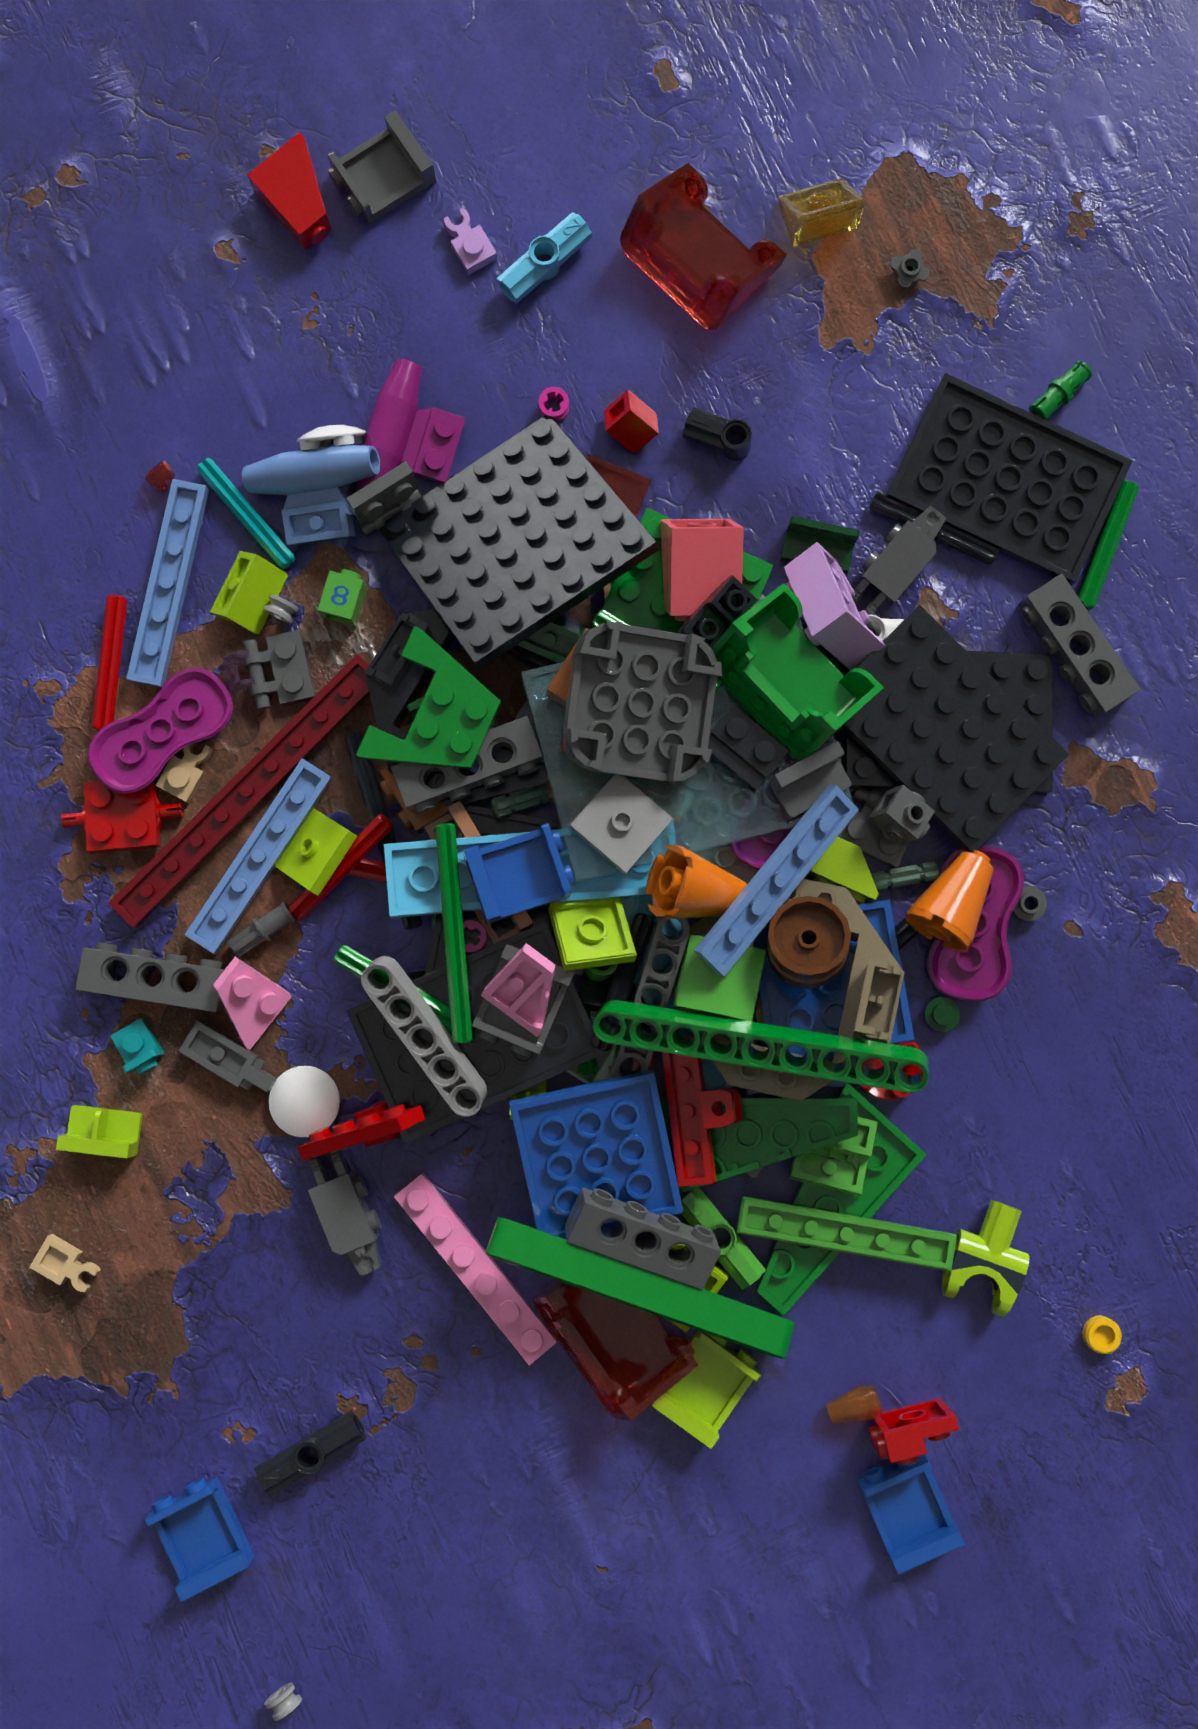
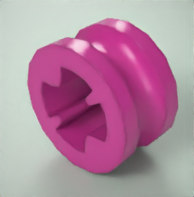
(558, 394)
(472, 925)

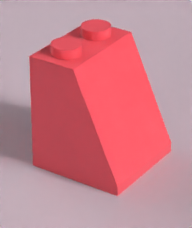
(698, 560)

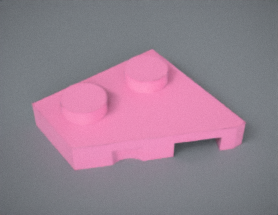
(523, 988)
(249, 1000)

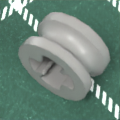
(281, 608)
(283, 1701)

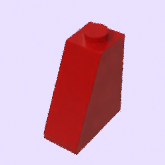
(292, 192)

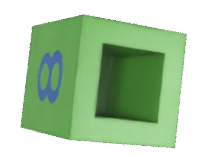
(343, 597)

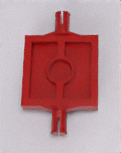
(120, 819)

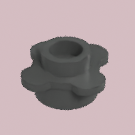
(909, 278)

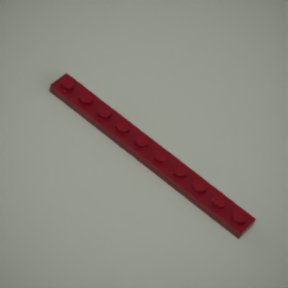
(243, 794)

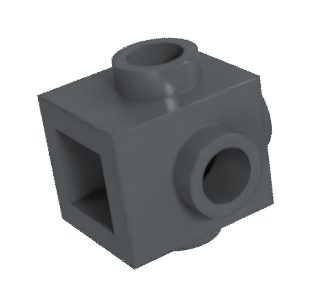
(902, 815)

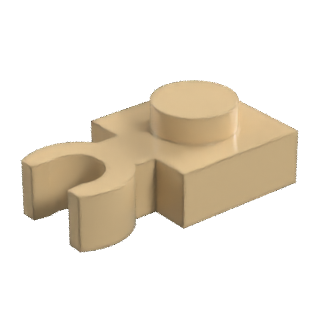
(183, 776)
(59, 1261)

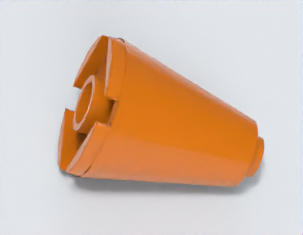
(690, 885)
(954, 902)

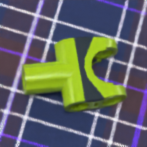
(990, 1255)

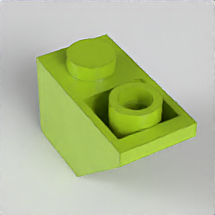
(846, 867)

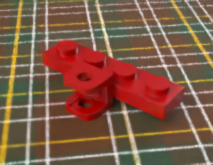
(692, 1115)
(374, 1126)

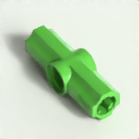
(734, 1254)

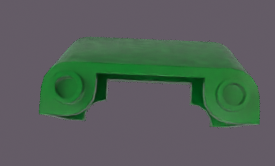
(787, 678)

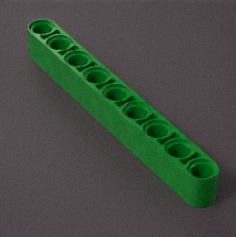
(778, 1039)
(640, 1288)

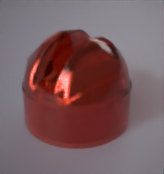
(158, 474)

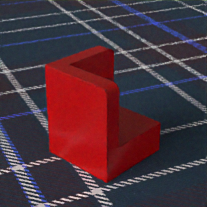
(631, 421)

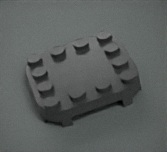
(640, 702)

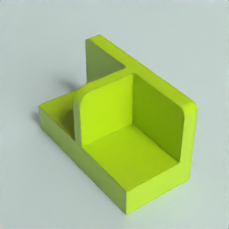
(101, 1132)

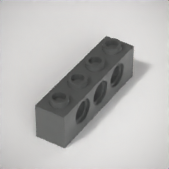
(1080, 627)
(516, 735)
(97, 976)
(687, 1265)

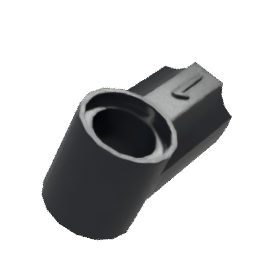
(714, 431)

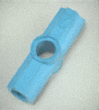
(558, 243)

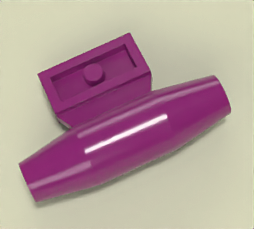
(403, 433)

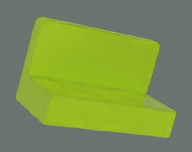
(248, 591)

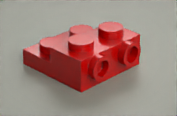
(902, 1431)

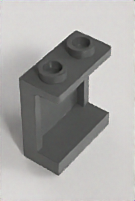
(383, 170)
(495, 1024)

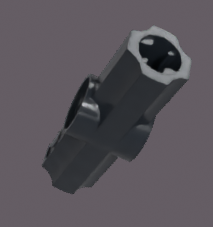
(291, 1462)

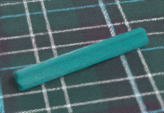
(245, 513)

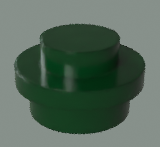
(942, 1014)

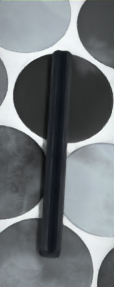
(374, 803)

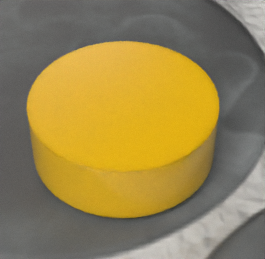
(1101, 1334)

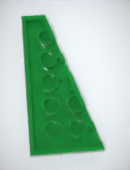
(774, 1132)
(796, 1266)

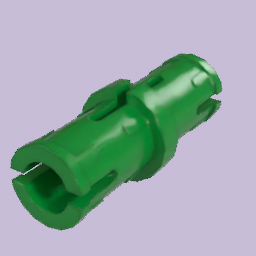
(1061, 390)

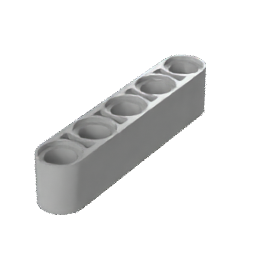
(424, 1053)

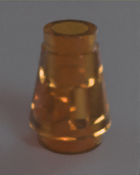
(855, 1405)

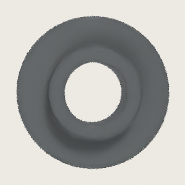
(1037, 895)

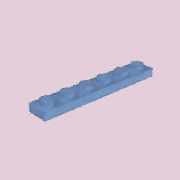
(167, 583)
(258, 856)
(776, 880)

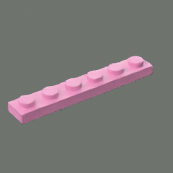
(476, 1269)

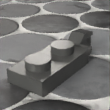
(226, 1058)

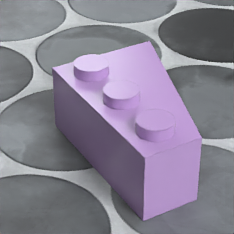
(830, 607)

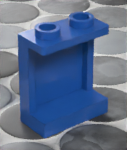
(519, 874)
(909, 1513)
(200, 1536)

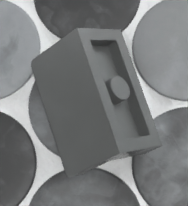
(806, 780)

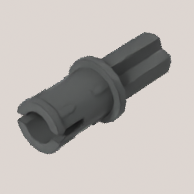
(261, 930)

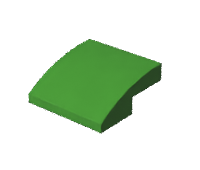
(710, 993)
(840, 1164)

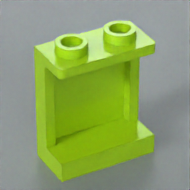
(710, 1390)

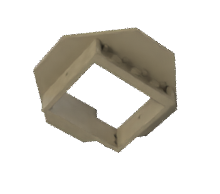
(868, 1005)

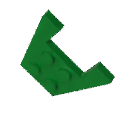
(449, 720)

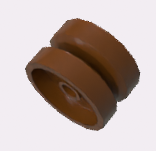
(803, 921)

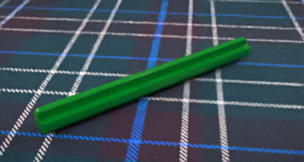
(453, 933)

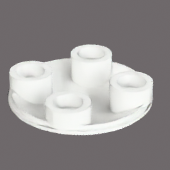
(324, 435)
(304, 1101)

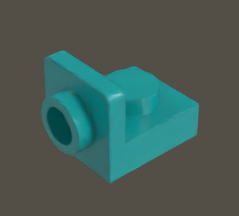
(138, 1047)

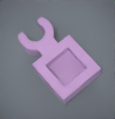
(470, 244)

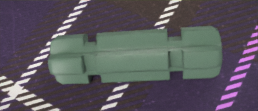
(519, 801)
(905, 876)

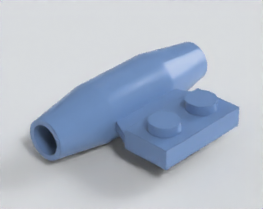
(312, 481)

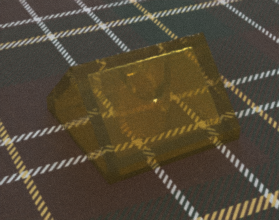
(821, 211)

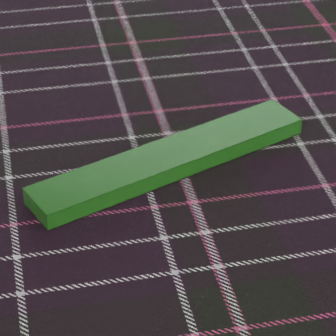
(846, 1233)

